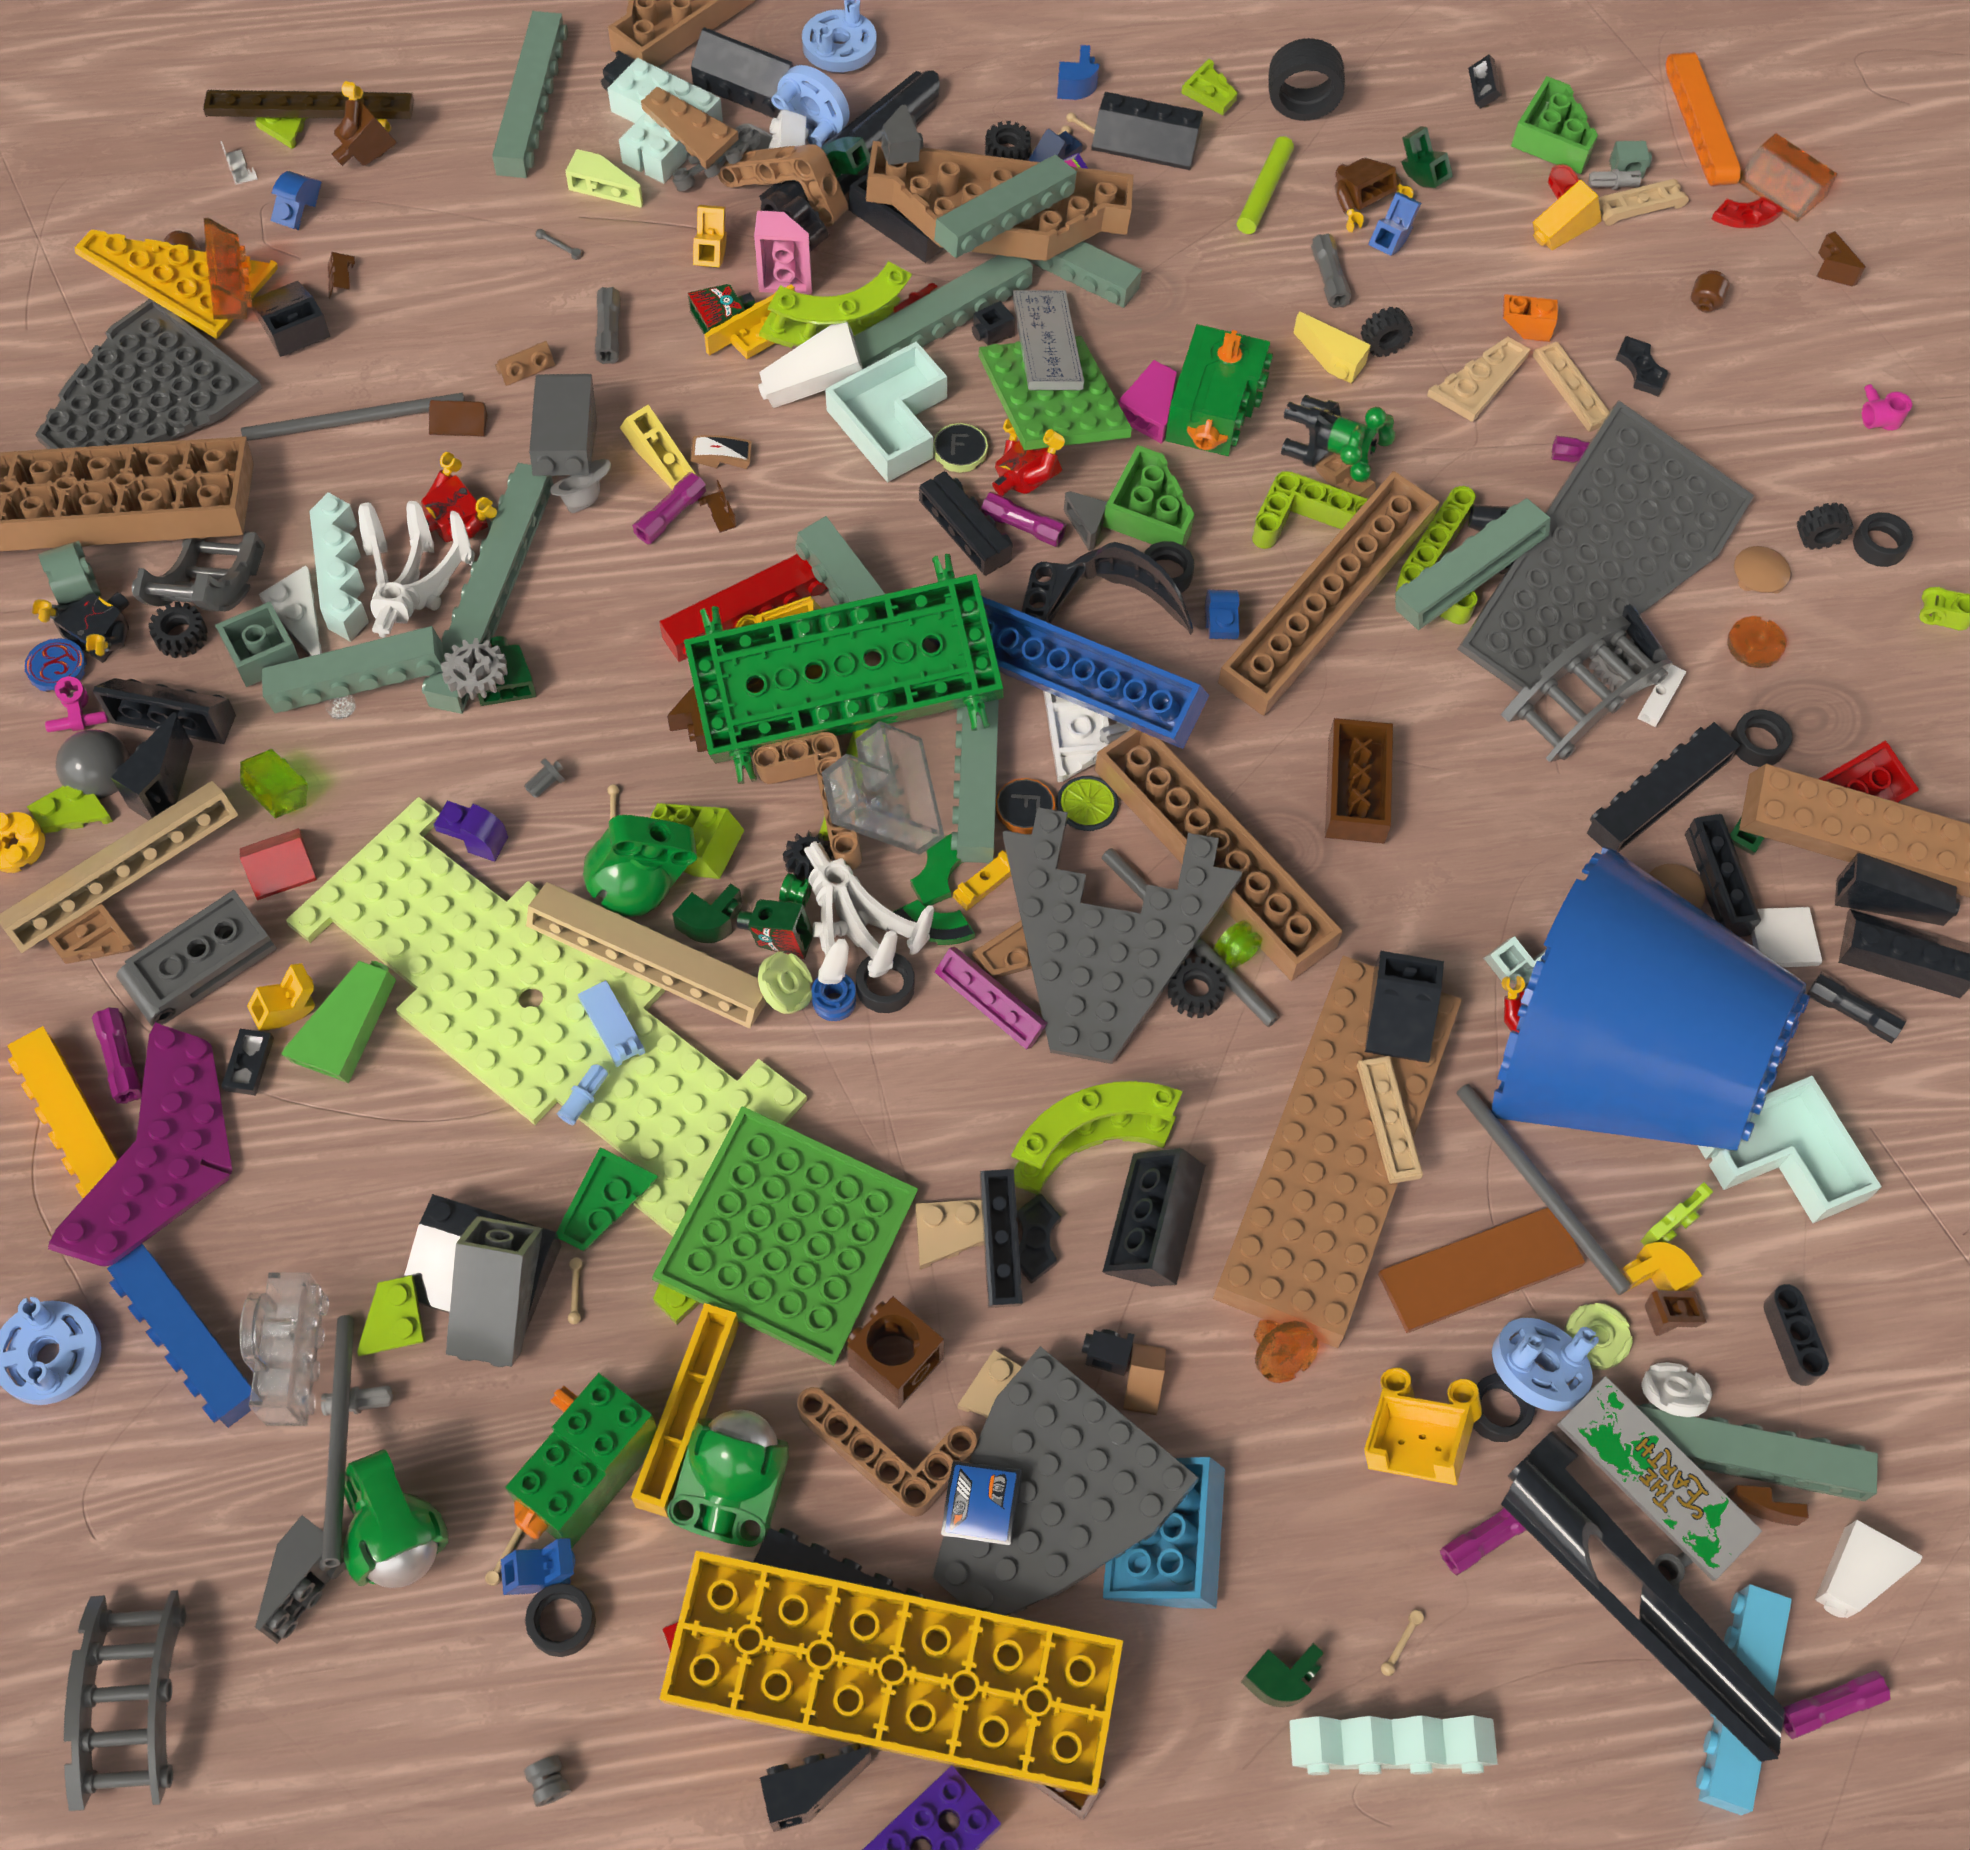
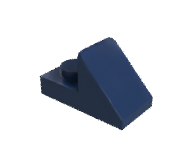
(1051, 144)

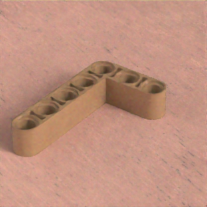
(813, 761)
(882, 1456)

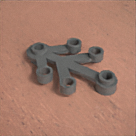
(747, 141)

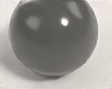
(90, 760)

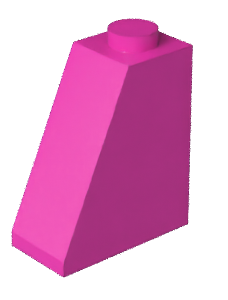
(1149, 401)

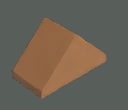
(1145, 1379)

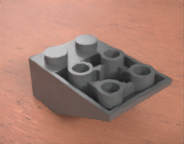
(294, 1580)

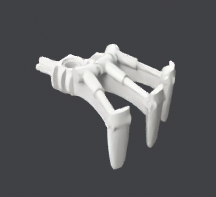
(397, 600)
(849, 898)

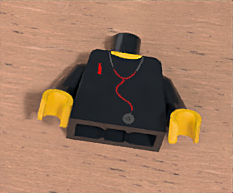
(89, 622)

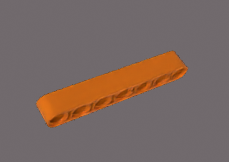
(1702, 119)

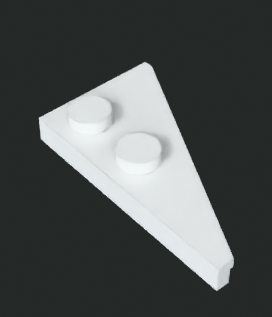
(295, 608)

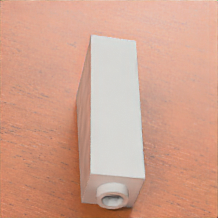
(811, 366)

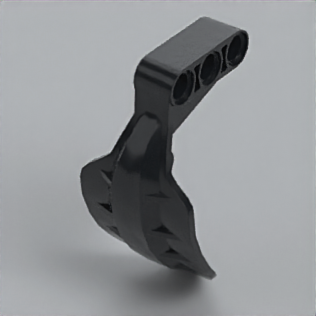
(1116, 564)

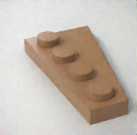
(696, 130)

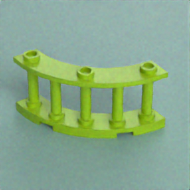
(801, 316)
(1087, 1119)

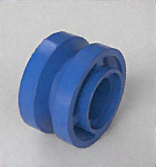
(837, 1008)

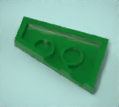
(602, 1198)

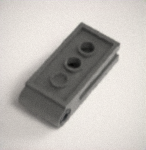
(175, 974)

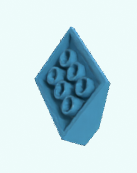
(1183, 1557)

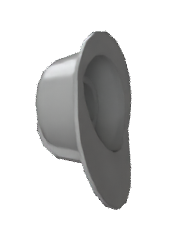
(581, 490)

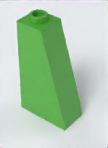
(343, 1023)

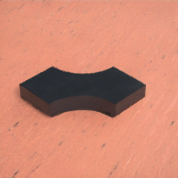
(1646, 372)
(1037, 1222)

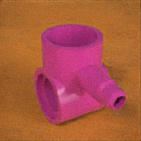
(1886, 412)

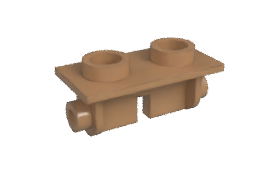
(525, 363)

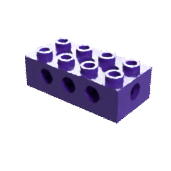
(920, 1819)

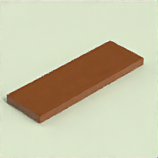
(1480, 1269)

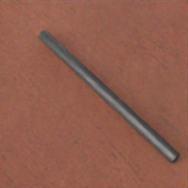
(343, 418)
(1201, 948)
(1544, 1190)
(338, 1443)

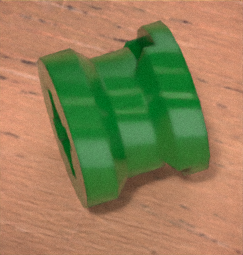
(795, 890)

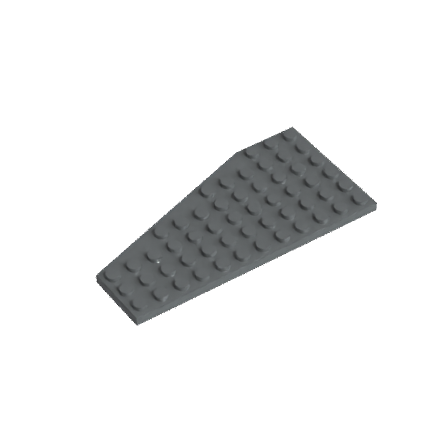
(1621, 533)

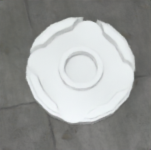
(1676, 1390)

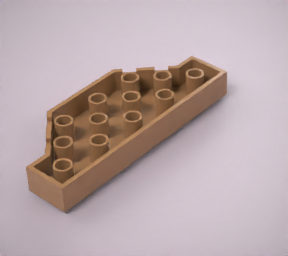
(665, 27)
(952, 178)

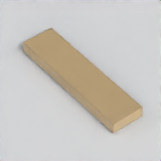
(1571, 385)
(1389, 1120)

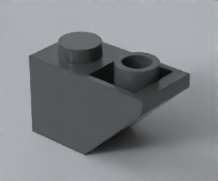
(900, 138)

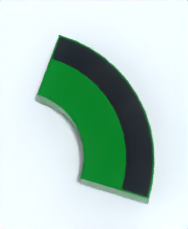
(945, 928)

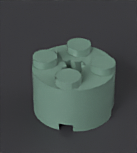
(69, 573)

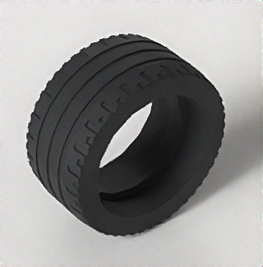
(1306, 56)

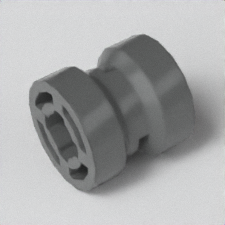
(547, 1780)

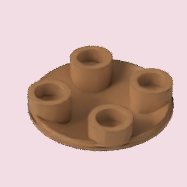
(1761, 570)
(1681, 881)

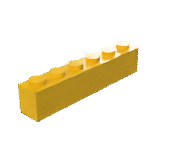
(63, 1107)
(685, 1406)

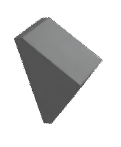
(1086, 516)

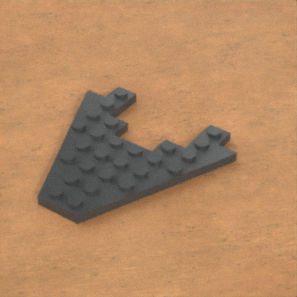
(1100, 964)

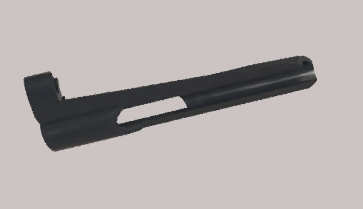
(920, 96)
(1563, 1518)

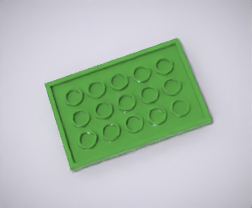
(1074, 414)

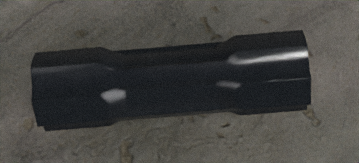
(1876, 1019)

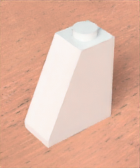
(1862, 1569)

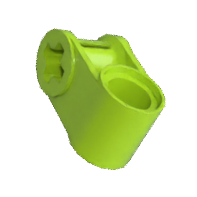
(1948, 610)

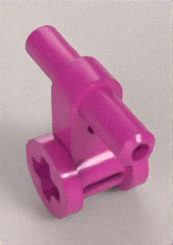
(76, 719)

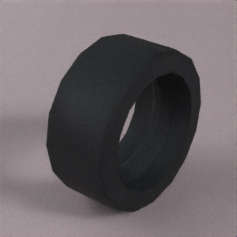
(1889, 524)
(1177, 553)
(1770, 722)
(890, 1003)
(1494, 1432)
(536, 1607)

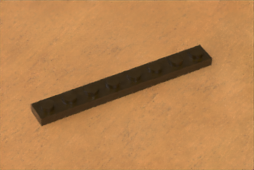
(303, 104)

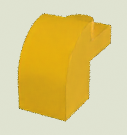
(710, 237)
(285, 1002)
(1666, 1266)

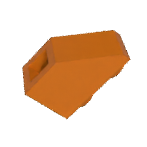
(1531, 316)

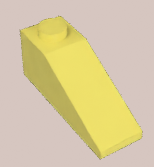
(1334, 349)
(655, 446)

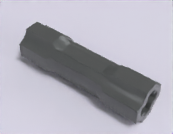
(1335, 284)
(607, 325)

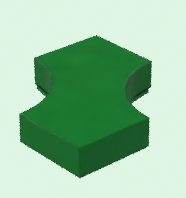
(932, 883)

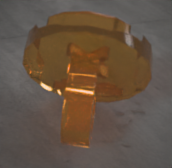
(1284, 1349)

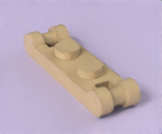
(1641, 201)

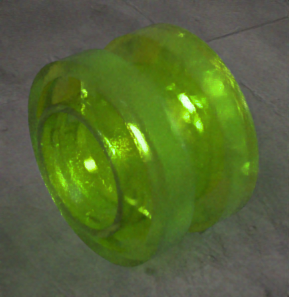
(1238, 944)

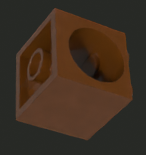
(898, 1381)

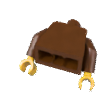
(360, 131)
(1365, 184)

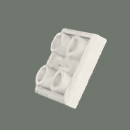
(1787, 937)

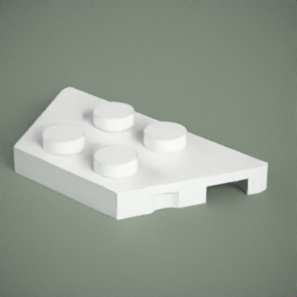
(1073, 735)

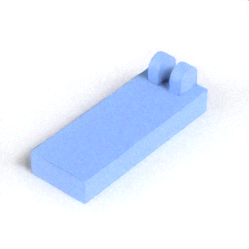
(611, 1022)

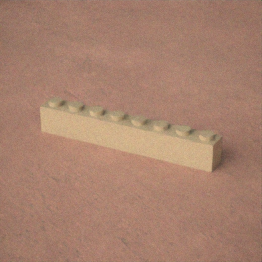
(116, 866)
(646, 954)

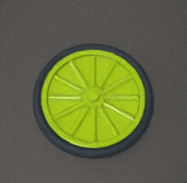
(1089, 803)

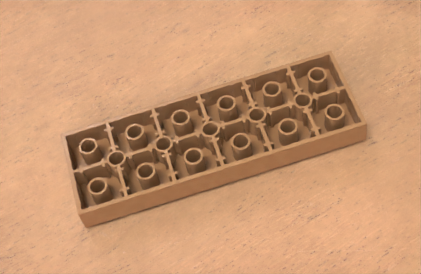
(124, 493)
(1324, 1174)

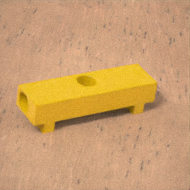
(976, 889)

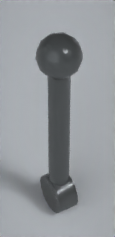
(575, 253)

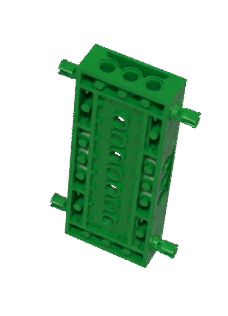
(849, 692)

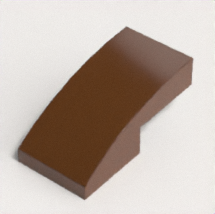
(1760, 1503)

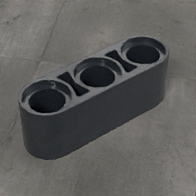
(1793, 1350)

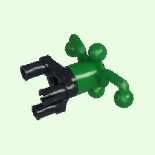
(1339, 435)

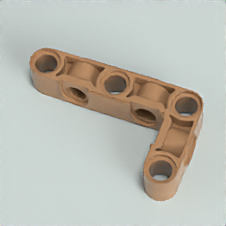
(798, 163)

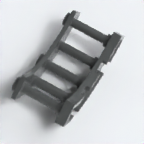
(214, 587)
(1572, 662)
(83, 1695)

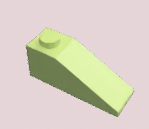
(598, 177)

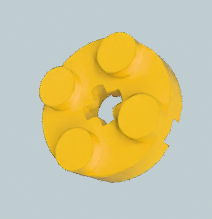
(29, 845)

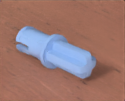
(582, 1094)

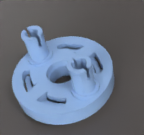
(839, 26)
(813, 101)
(43, 1325)
(1555, 1351)

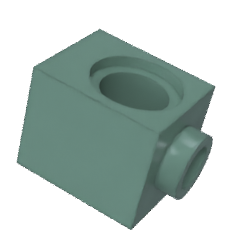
(1630, 156)

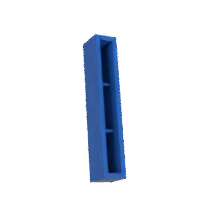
(183, 1334)

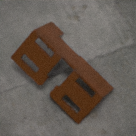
(341, 275)
(719, 514)

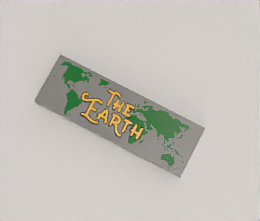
(1659, 1478)

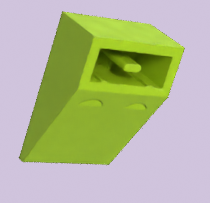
(714, 832)

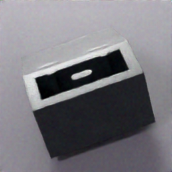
(290, 318)
(156, 770)
(1404, 1006)
(803, 1791)

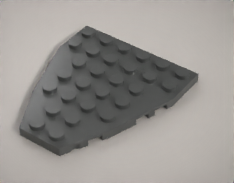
(146, 385)
(1084, 1493)

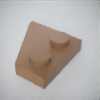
(90, 937)

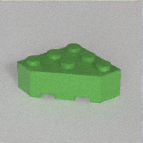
(1556, 127)
(1149, 501)

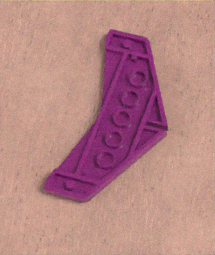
(164, 1168)

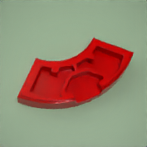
(1747, 214)

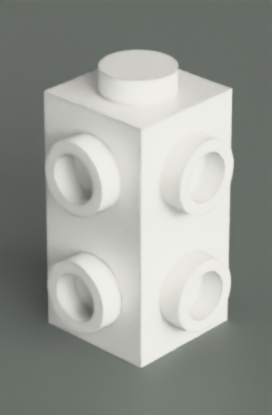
(788, 130)

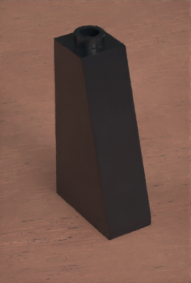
(1895, 891)

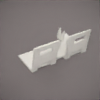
(236, 161)

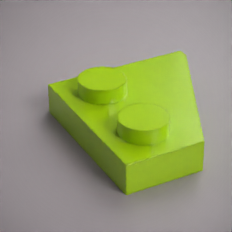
(67, 809)
(392, 1318)

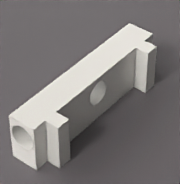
(1658, 703)

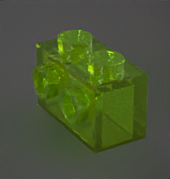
(273, 783)

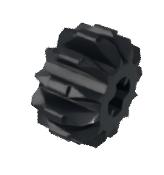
(796, 858)

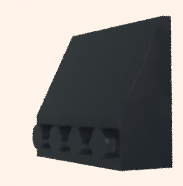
(434, 1252)

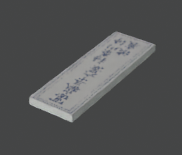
(1047, 340)

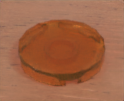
(1756, 642)

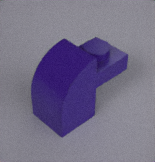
(476, 826)

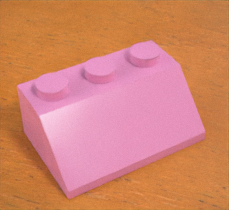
(782, 253)

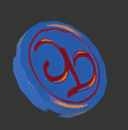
(53, 661)

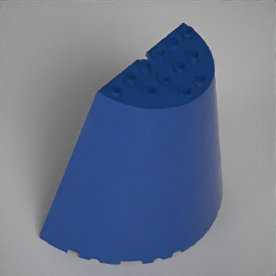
(1646, 1018)

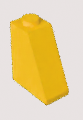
(1568, 217)

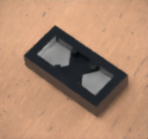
(1484, 81)
(247, 1062)

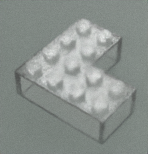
(885, 790)

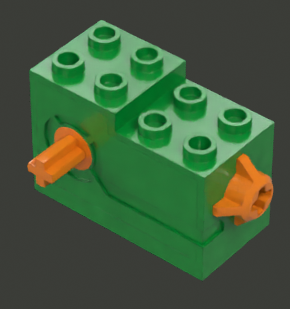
(1217, 389)
(582, 1462)

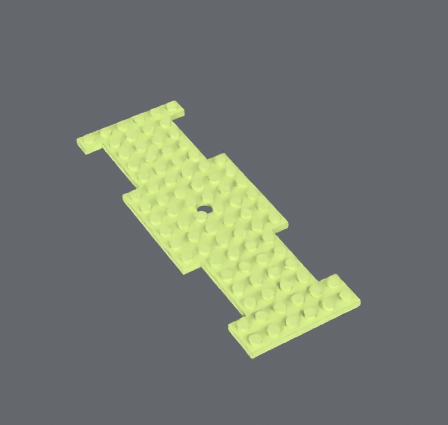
(472, 963)

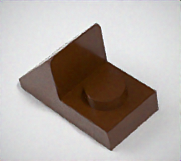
(1839, 262)
(687, 716)
(1673, 1310)

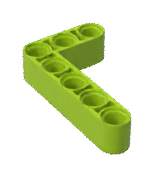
(1305, 497)
(1437, 542)

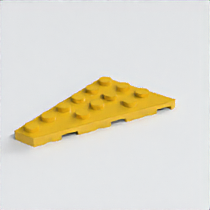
(167, 274)

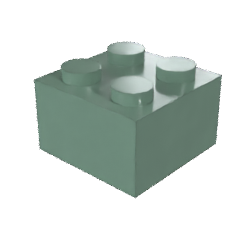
(256, 642)

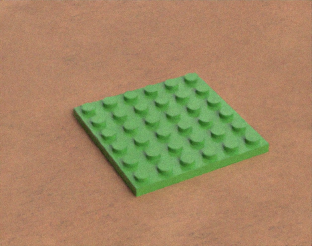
(786, 1235)

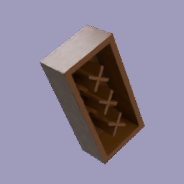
(1359, 780)

